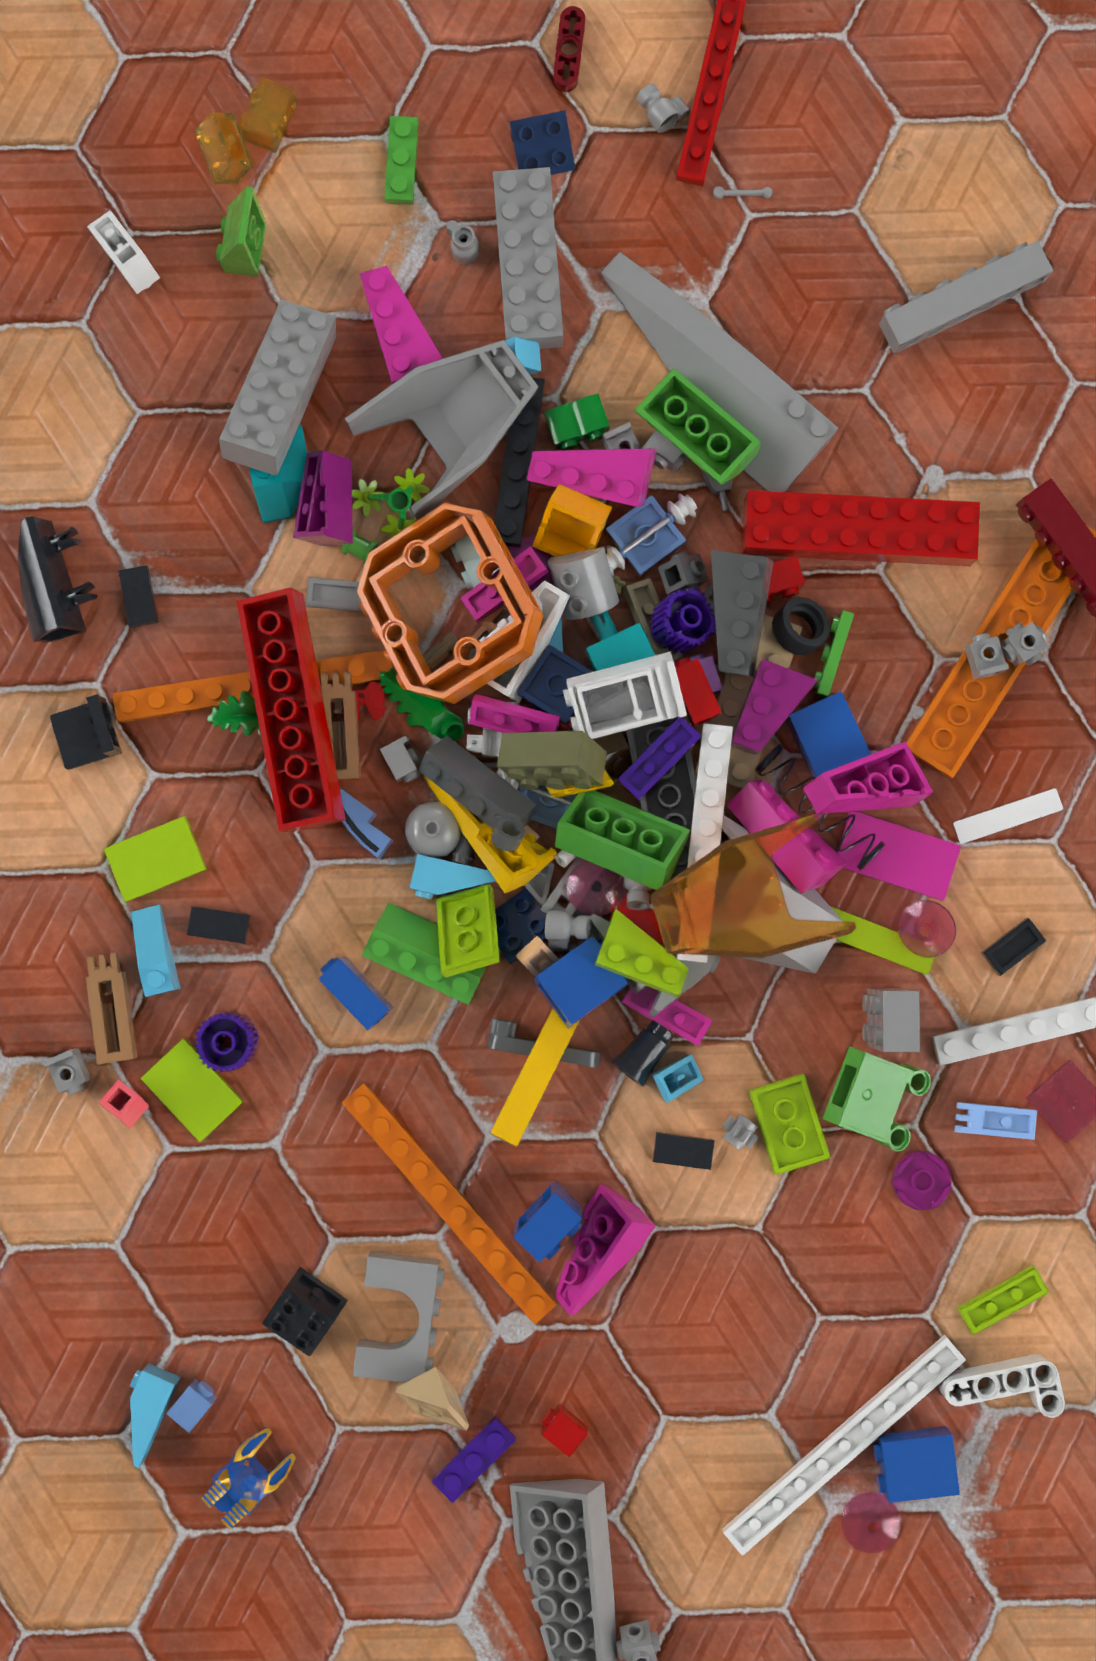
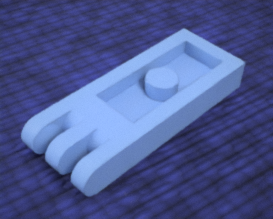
(997, 1120)

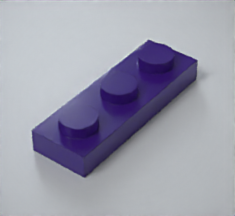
(659, 758)
(473, 1459)

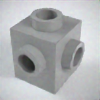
(1015, 648)
(638, 1642)

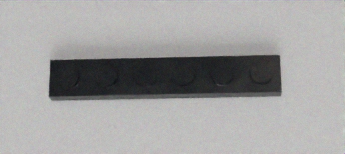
(517, 458)

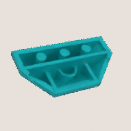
(280, 494)

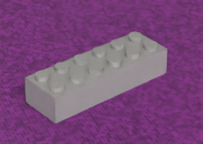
(528, 256)
(278, 387)

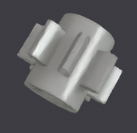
(740, 1131)

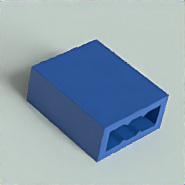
(827, 735)
(577, 985)
(355, 992)
(916, 1464)

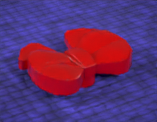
(373, 698)

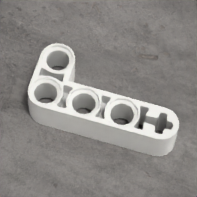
(998, 1387)

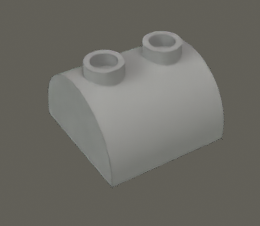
(586, 580)

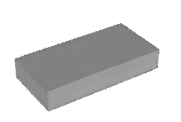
(333, 594)

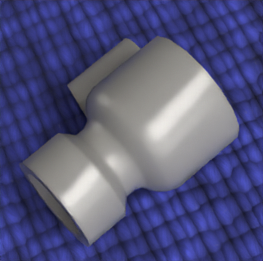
(661, 111)
(463, 243)
(637, 895)
(561, 925)

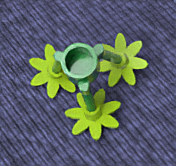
(397, 501)

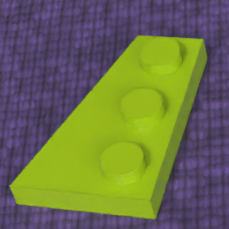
(639, 957)

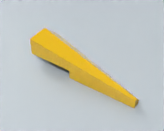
(508, 868)

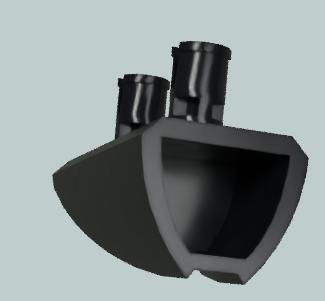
(45, 582)

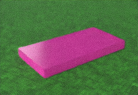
(907, 859)

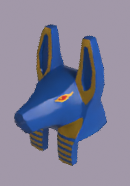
(245, 1481)

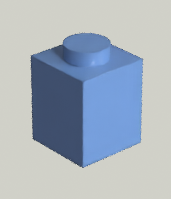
(192, 1404)

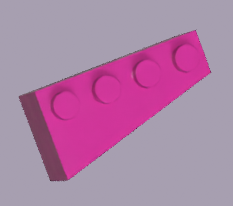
(397, 325)
(601, 473)
(870, 783)
(806, 858)

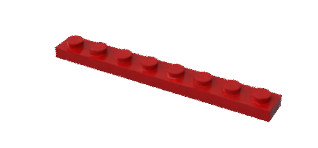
(710, 91)

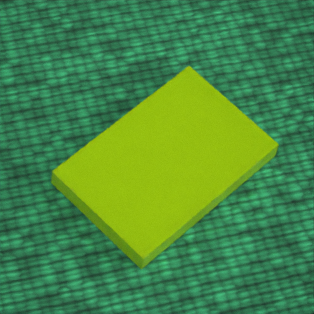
(155, 859)
(467, 930)
(192, 1090)
(789, 1124)

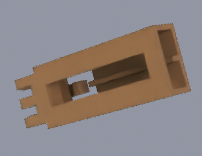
(345, 733)
(112, 1021)

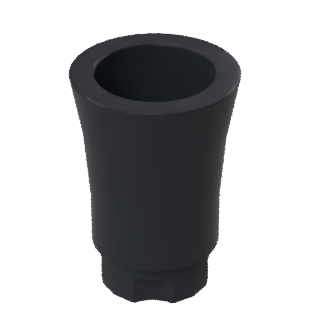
(643, 1053)

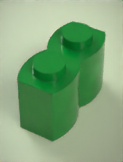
(577, 422)

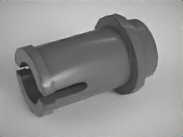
(462, 852)

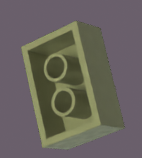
(552, 759)

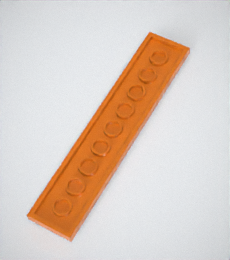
(967, 705)

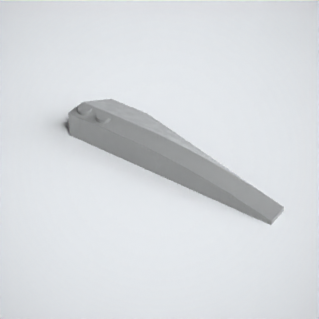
(727, 373)
(568, 1564)

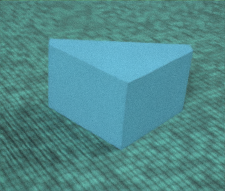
(677, 1077)

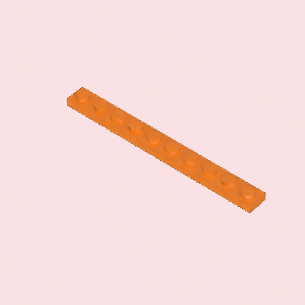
(208, 692)
(449, 1203)

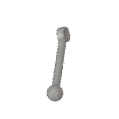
(719, 192)

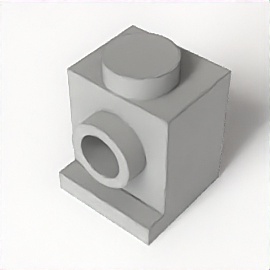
(619, 437)
(667, 454)
(979, 664)
(401, 761)
(74, 1062)

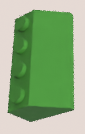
(699, 427)
(621, 838)
(412, 949)

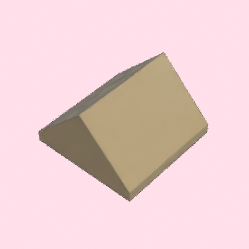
(434, 1398)

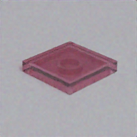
(1065, 1101)

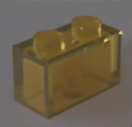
(268, 114)
(223, 148)

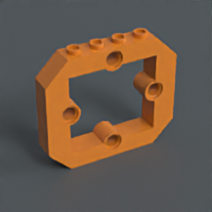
(494, 654)

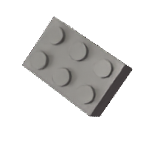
(892, 1019)

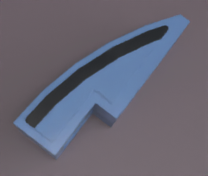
(359, 825)

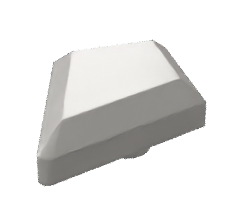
(540, 884)

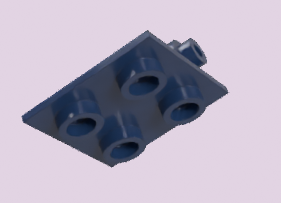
(543, 142)
(519, 923)

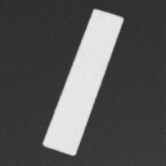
(1008, 816)

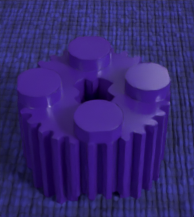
(682, 621)
(243, 1040)

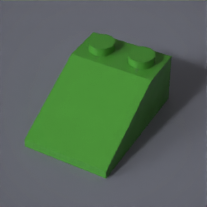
(242, 236)

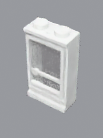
(625, 696)

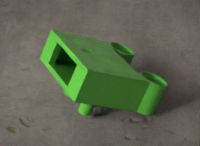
(870, 1094)

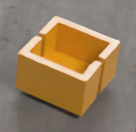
(573, 525)

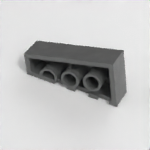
(740, 604)

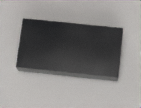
(138, 596)
(218, 925)
(1013, 946)
(683, 1150)

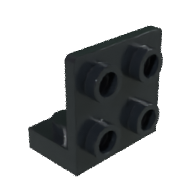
(85, 733)
(304, 1311)

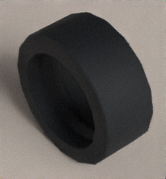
(789, 638)

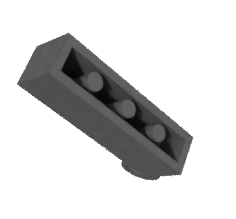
(479, 791)

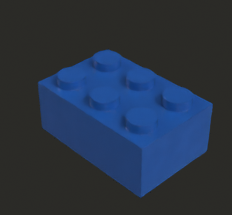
(548, 1222)

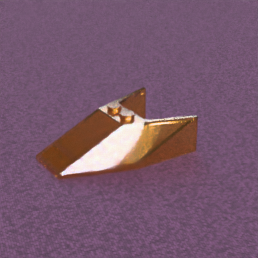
(735, 901)

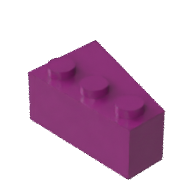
(325, 500)
(768, 703)

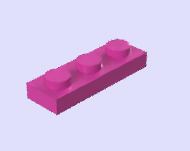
(483, 601)
(510, 718)
(675, 1017)

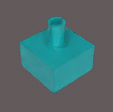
(616, 647)

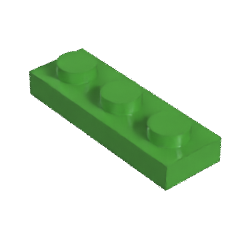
(401, 160)
(832, 653)

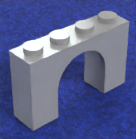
(418, 1280)

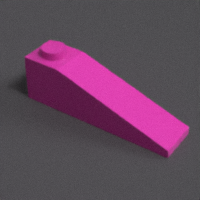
(608, 1240)

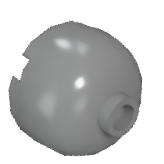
(432, 830)

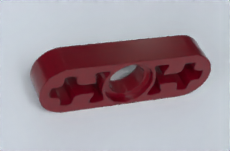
(566, 37)

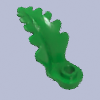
(422, 710)
(236, 714)

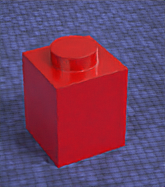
(563, 1429)

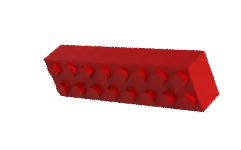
(861, 528)
(290, 710)

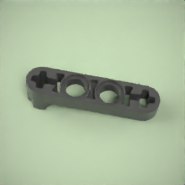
(503, 1038)

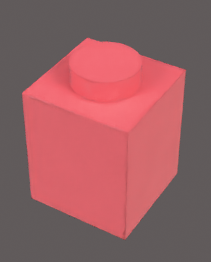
(123, 1104)

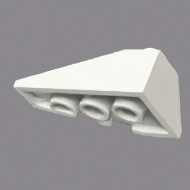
(552, 603)

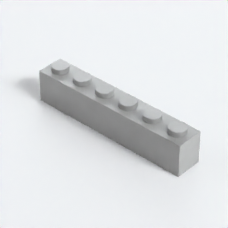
(966, 296)

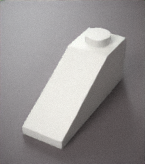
(124, 252)

